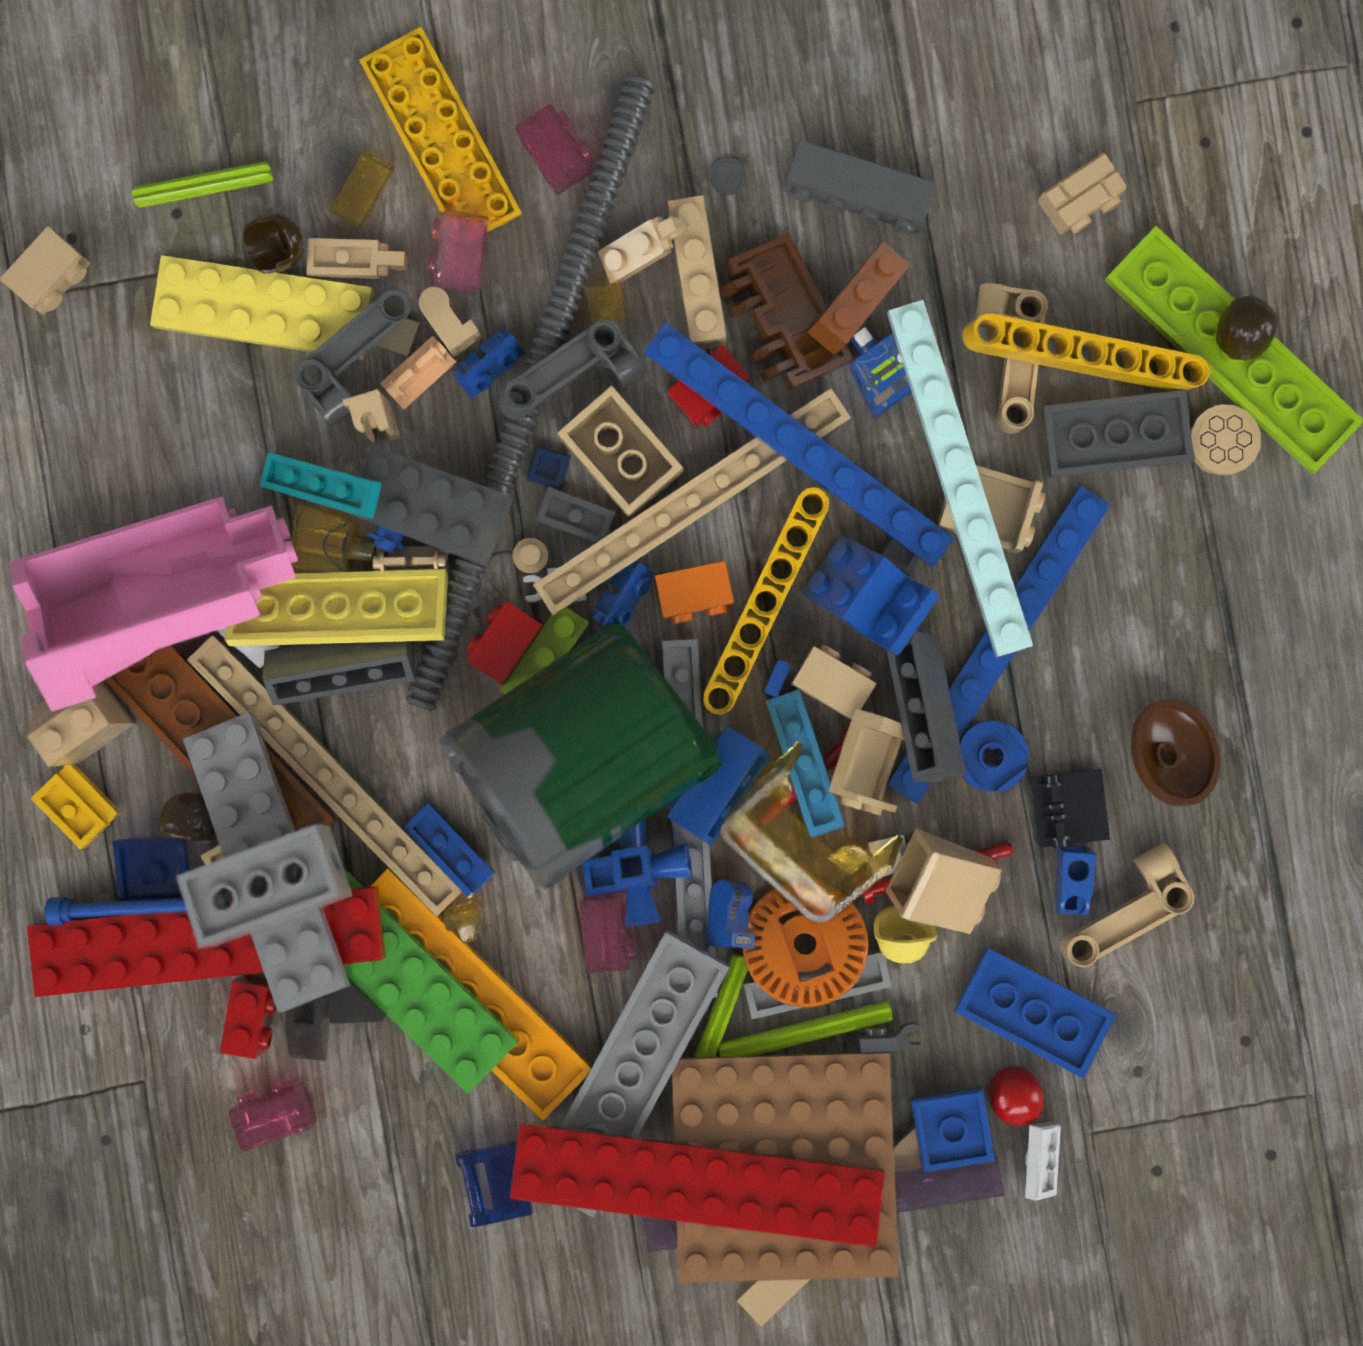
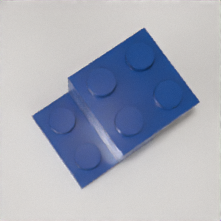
(870, 595)

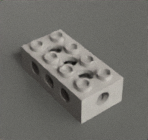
(208, 887)

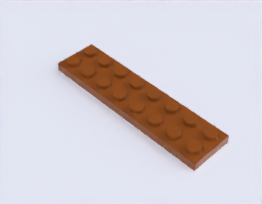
(180, 703)

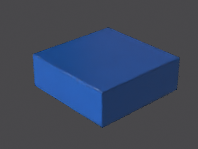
(776, 678)

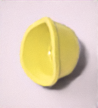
(901, 938)

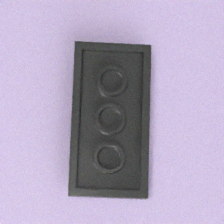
(1117, 433)

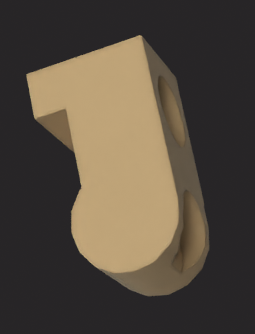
(440, 313)

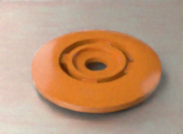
(777, 964)

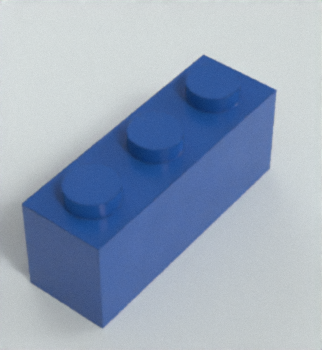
(709, 802)

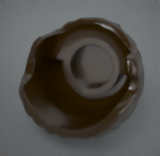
(273, 243)
(1246, 328)
(187, 819)

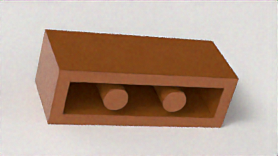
(859, 298)

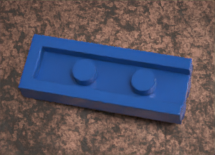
(449, 850)

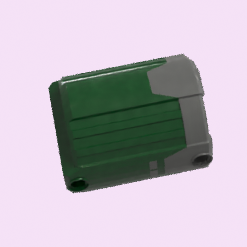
(580, 754)

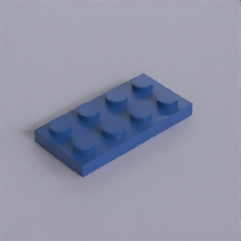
(1034, 1012)

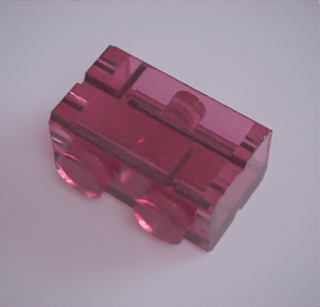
(554, 149)
(459, 251)
(605, 934)
(272, 1115)

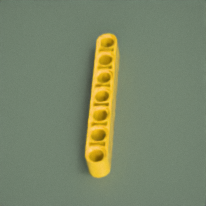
(1101, 348)
(777, 588)

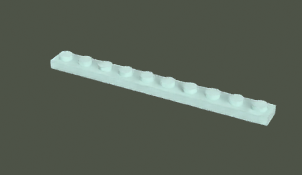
(959, 478)

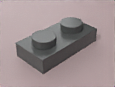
(575, 516)

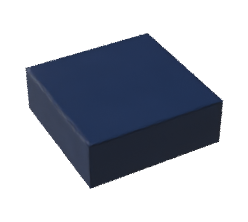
(548, 468)

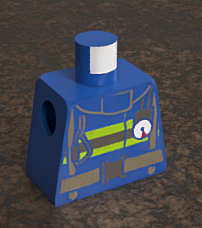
(879, 371)

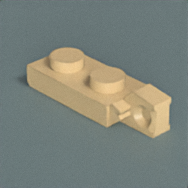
(640, 247)
(352, 258)

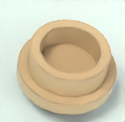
(530, 555)

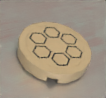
(1225, 440)

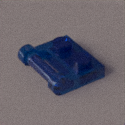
(499, 1167)

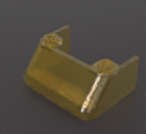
(795, 864)

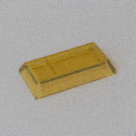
(362, 189)

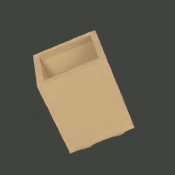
(79, 729)
(942, 883)

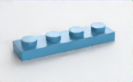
(810, 772)

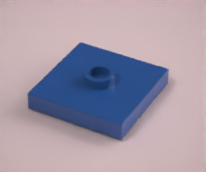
(952, 1129)

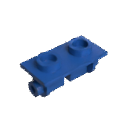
(500, 353)
(632, 584)

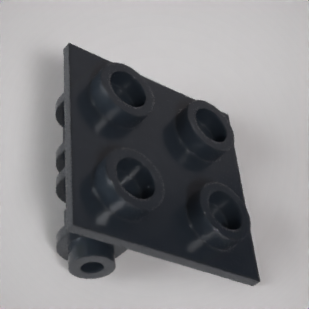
(1070, 808)

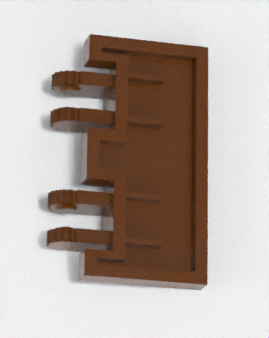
(783, 305)

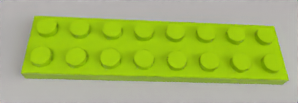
(1274, 388)

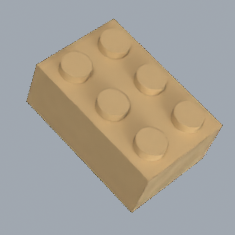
(620, 452)

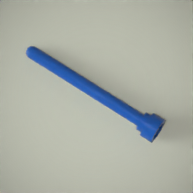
(61, 909)

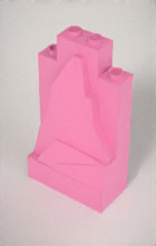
(142, 589)

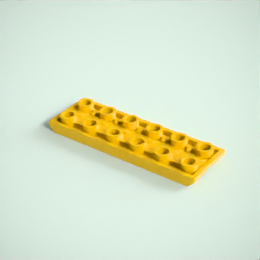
(438, 129)

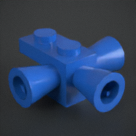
(635, 871)

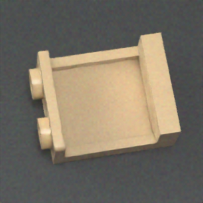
(1011, 506)
(867, 762)

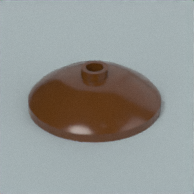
(1175, 752)

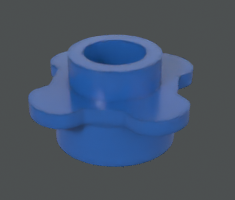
(386, 539)

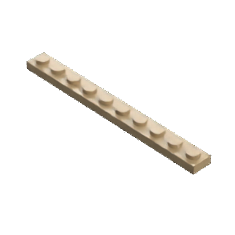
(679, 510)
(325, 775)

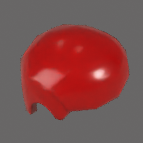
(1016, 1096)

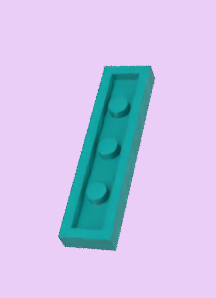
(320, 485)

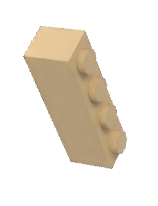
(698, 274)

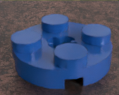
(1012, 758)

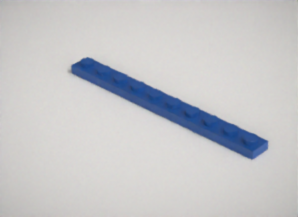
(798, 445)
(1033, 591)

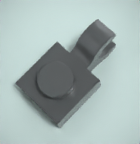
(879, 1040)

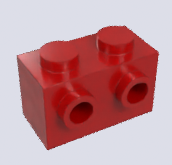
(248, 1018)

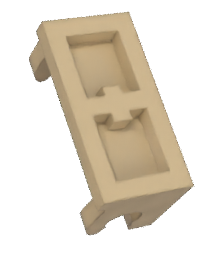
(370, 412)

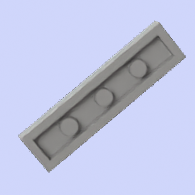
(873, 978)

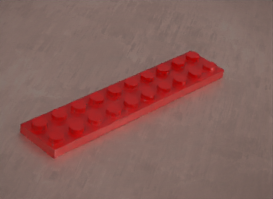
(164, 949)
(698, 1184)

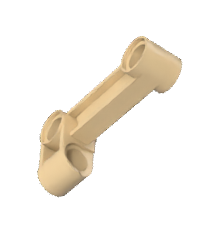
(1018, 377)
(1136, 915)

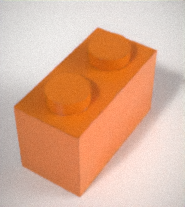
(694, 591)

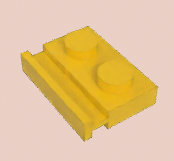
(76, 805)

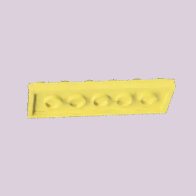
(253, 305)
(348, 609)

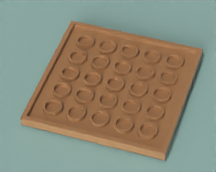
(794, 1108)

